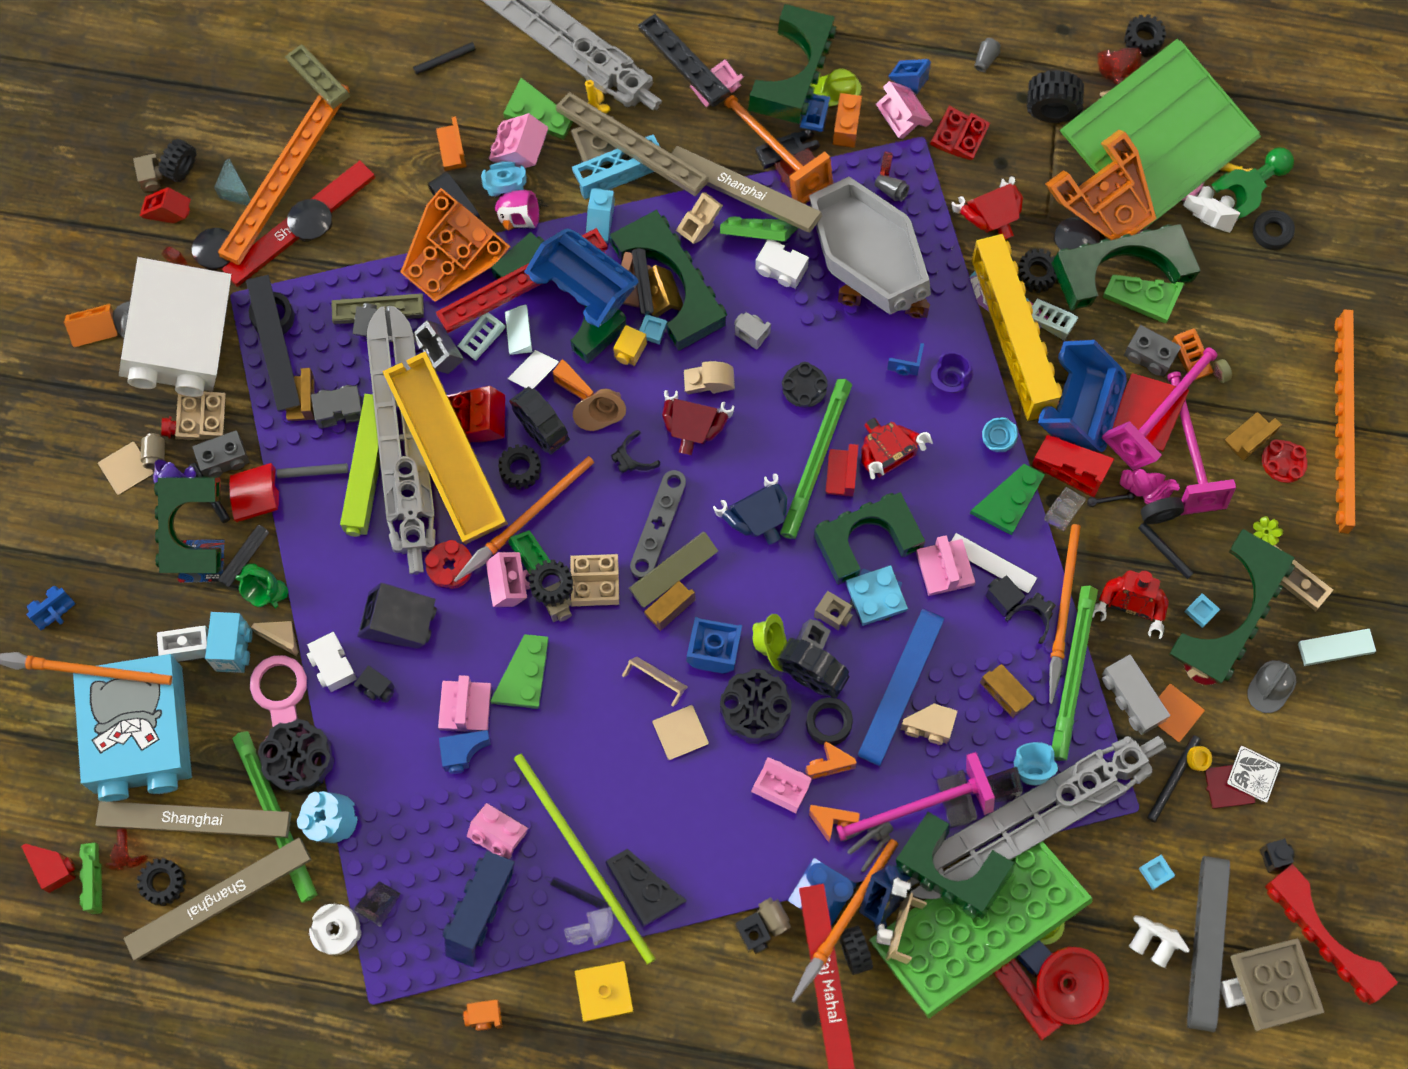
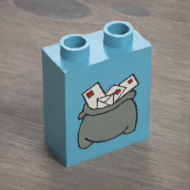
(132, 730)

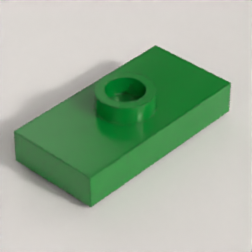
(529, 549)

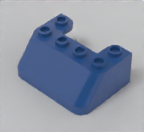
(584, 273)
(1088, 396)

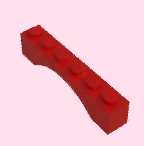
(1294, 895)

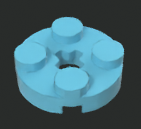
(503, 178)

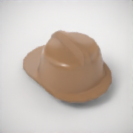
(599, 410)

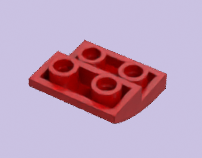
(959, 133)
(253, 492)

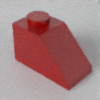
(166, 206)
(49, 867)

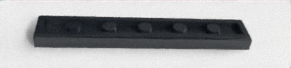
(684, 60)
(273, 343)

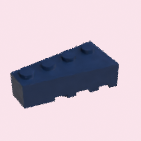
(477, 907)

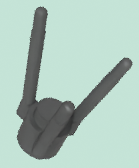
(878, 832)

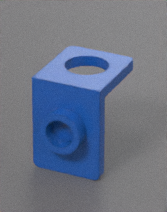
(905, 367)

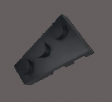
(642, 888)

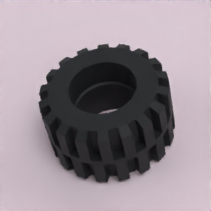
(1055, 96)

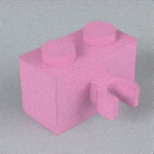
(507, 579)

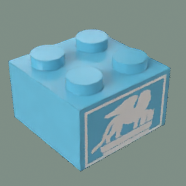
(228, 642)

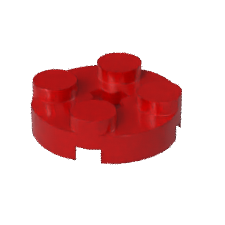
(436, 561)

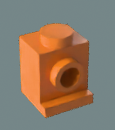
(483, 1015)

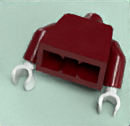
(693, 421)

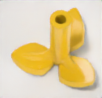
(596, 97)

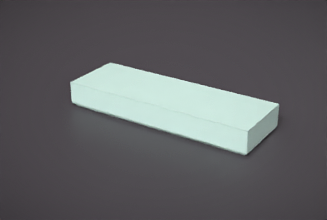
(1336, 647)

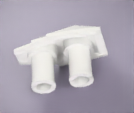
(1211, 211)
(1170, 940)

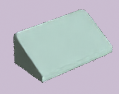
(518, 330)

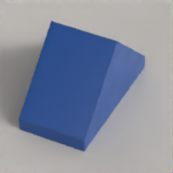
(911, 73)
(816, 113)

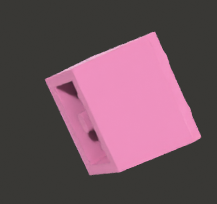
(519, 141)

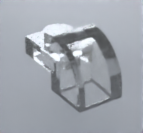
(1064, 509)
(599, 928)

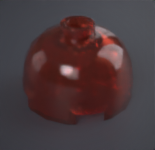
(1119, 64)

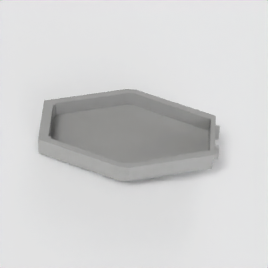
(870, 245)

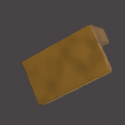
(663, 290)
(305, 389)
(1252, 435)
(670, 605)
(1006, 690)

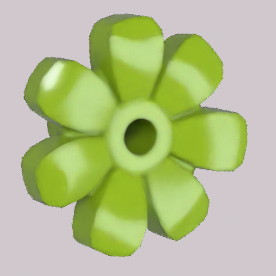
(1268, 530)

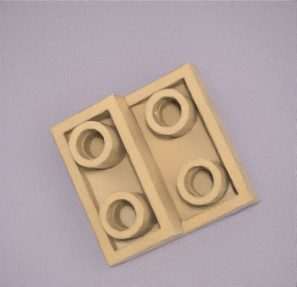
(200, 416)
(595, 580)

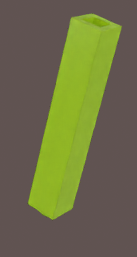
(363, 474)

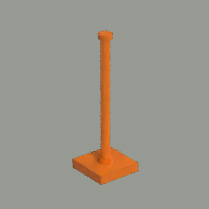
(807, 178)

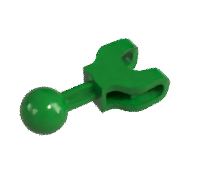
(1250, 184)

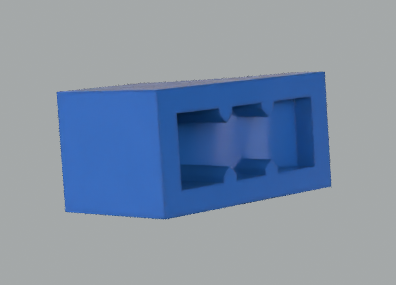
(459, 749)

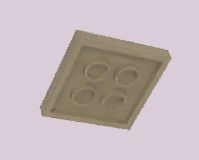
(1277, 984)

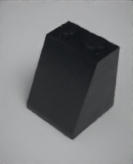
(397, 616)

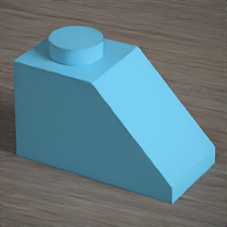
(600, 212)

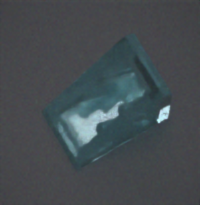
(230, 185)

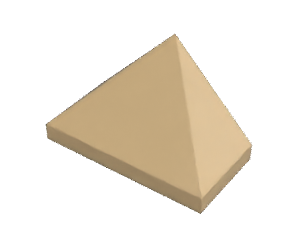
(279, 634)

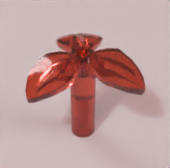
(120, 854)

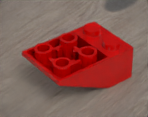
(480, 413)

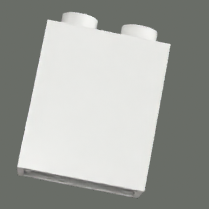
(174, 327)

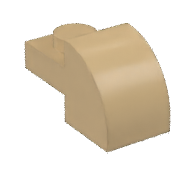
(699, 221)
(711, 376)

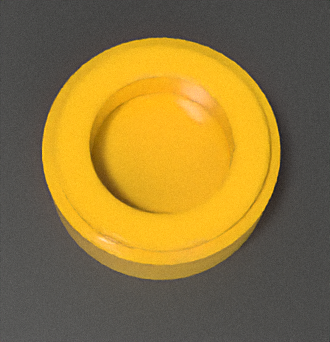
(1199, 758)

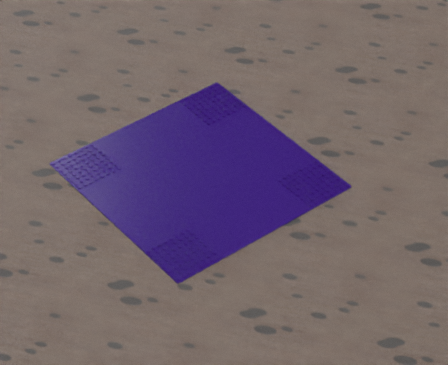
(593, 726)

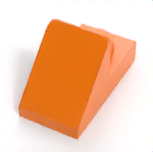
(837, 762)
(826, 817)

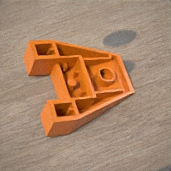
(1114, 198)

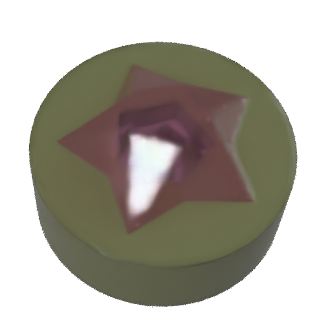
(1222, 371)

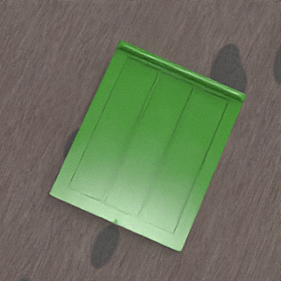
(1175, 120)

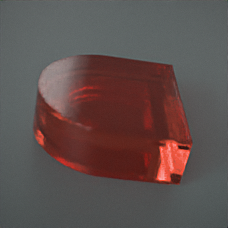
(886, 163)
(173, 256)

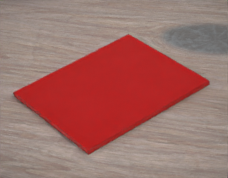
(1141, 400)

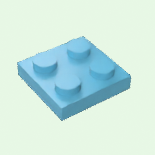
(876, 595)

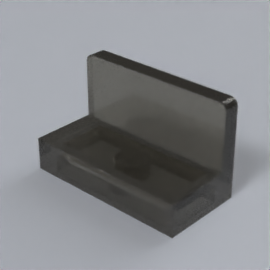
(960, 809)

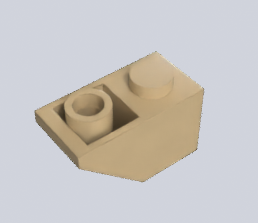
(931, 722)

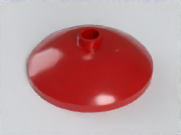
(1085, 989)

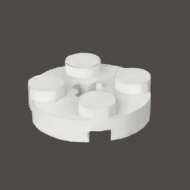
(322, 925)

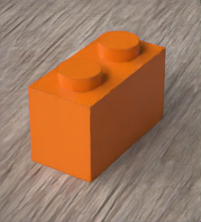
(847, 120)

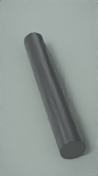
(312, 470)

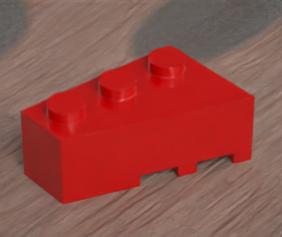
(1072, 464)

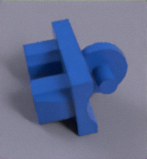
(50, 609)

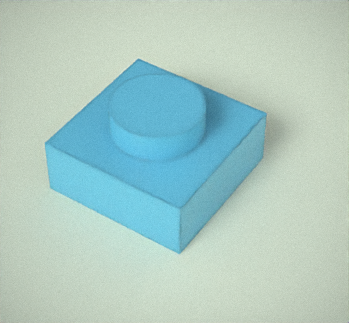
(653, 328)
(1202, 610)
(1156, 872)

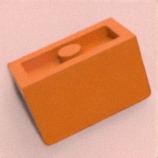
(451, 146)
(90, 325)

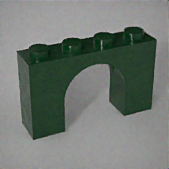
(887, 513)
(174, 554)
(973, 894)

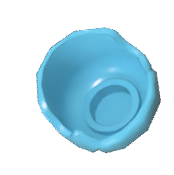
(1000, 434)

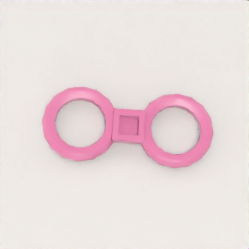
(284, 710)

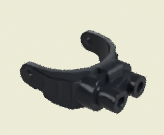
(626, 462)
(1038, 606)

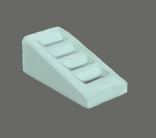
(1062, 315)
(487, 341)

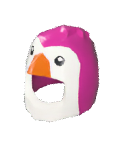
(518, 209)

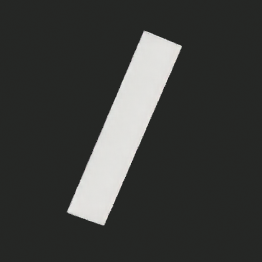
(997, 565)

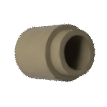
(152, 449)
(773, 916)

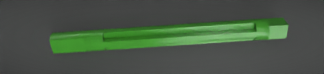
(801, 500)
(1065, 719)
(269, 803)

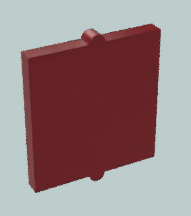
(1222, 793)

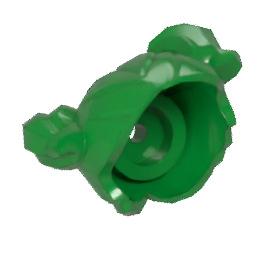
(261, 586)

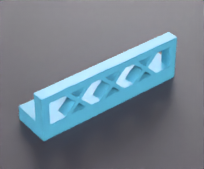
(618, 174)

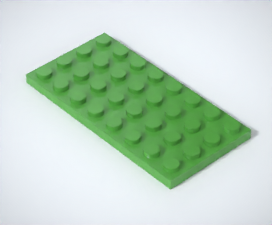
(960, 951)

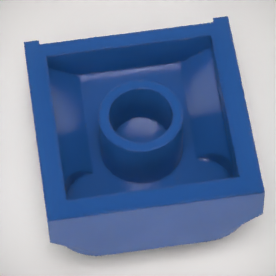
(713, 645)
(837, 887)

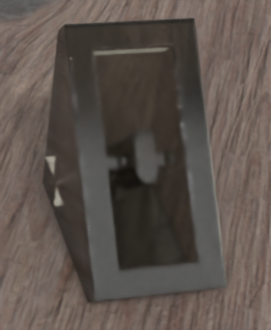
(1005, 785)
(377, 903)

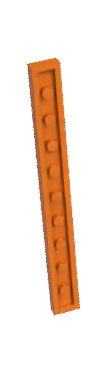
(278, 181)
(1345, 427)

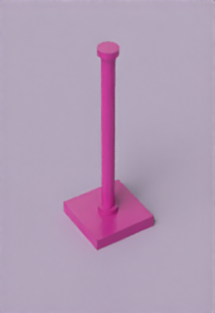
(1131, 442)
(1204, 495)
(976, 784)

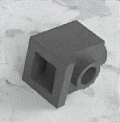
(815, 631)

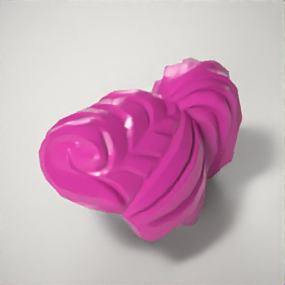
(1148, 485)

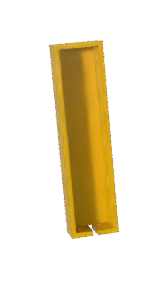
(445, 448)

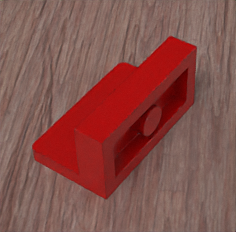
(842, 471)

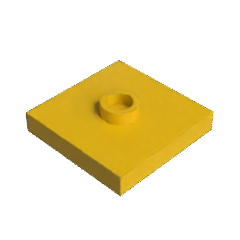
(603, 991)

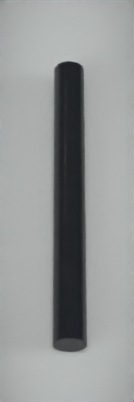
(1172, 781)

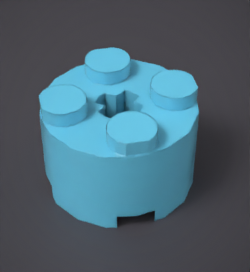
(327, 817)

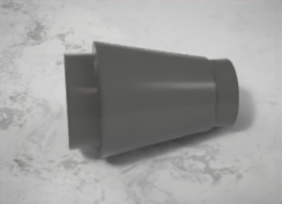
(987, 54)
(894, 188)

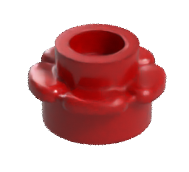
(168, 427)

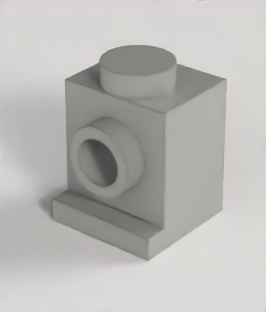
(751, 329)

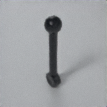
(1093, 501)

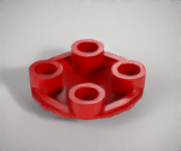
(1284, 461)

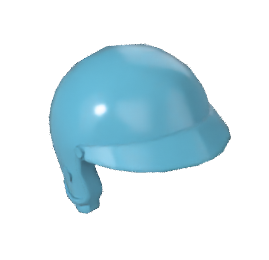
(1035, 763)

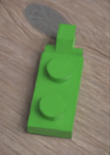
(91, 878)

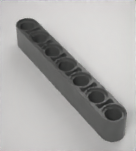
(1208, 944)

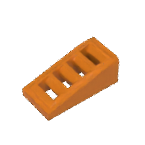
(1195, 343)
(571, 381)

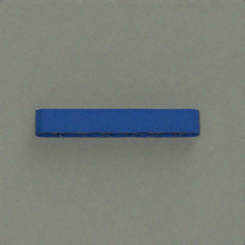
(901, 687)

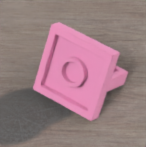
(902, 109)
(945, 566)
(464, 705)

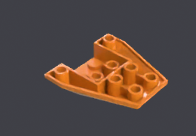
(450, 247)

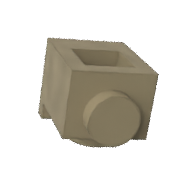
(148, 172)
(833, 603)
(559, 612)

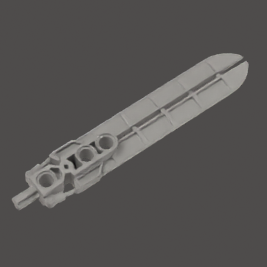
(615, 67)
(394, 482)
(1043, 826)

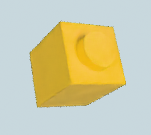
(629, 346)

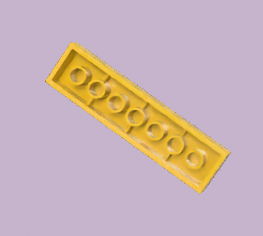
(1015, 326)

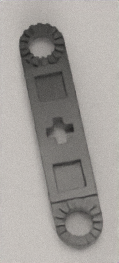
(663, 509)

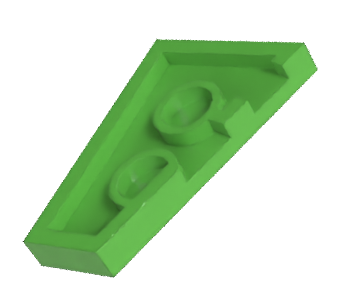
(758, 228)

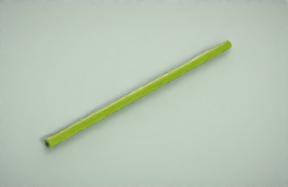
(585, 859)

